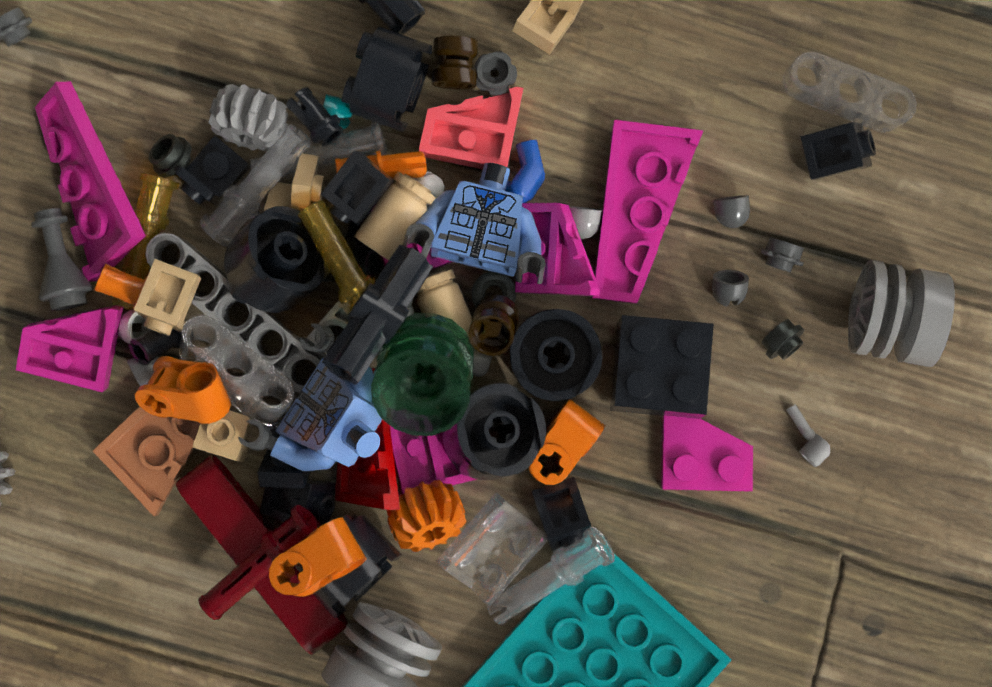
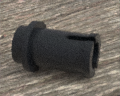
(315, 117)
(153, 344)

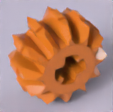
(427, 516)

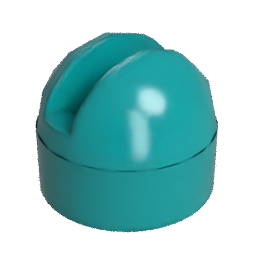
(336, 107)

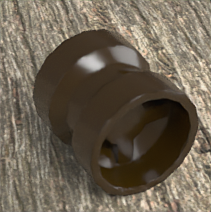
(455, 62)
(491, 335)

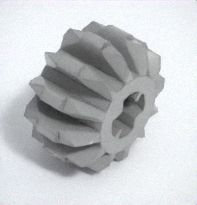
(248, 117)

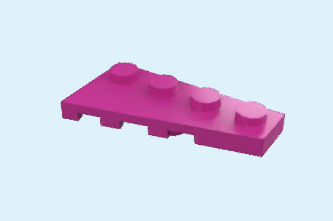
(88, 181)
(640, 191)

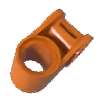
(184, 391)
(570, 437)
(324, 555)

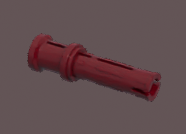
(256, 566)

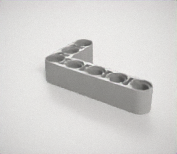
(258, 323)

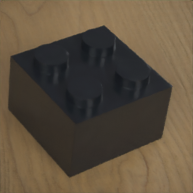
(661, 367)

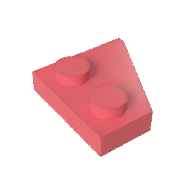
(472, 131)

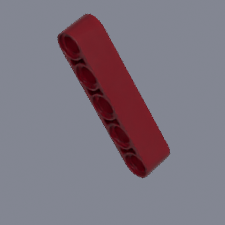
(238, 528)

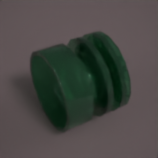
(424, 375)

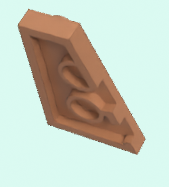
(149, 455)

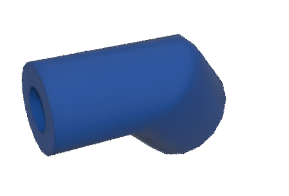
(531, 174)

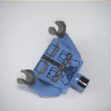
(481, 227)
(326, 421)

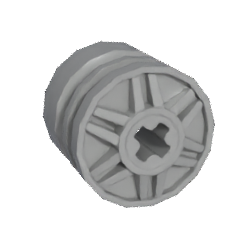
(901, 313)
(386, 651)

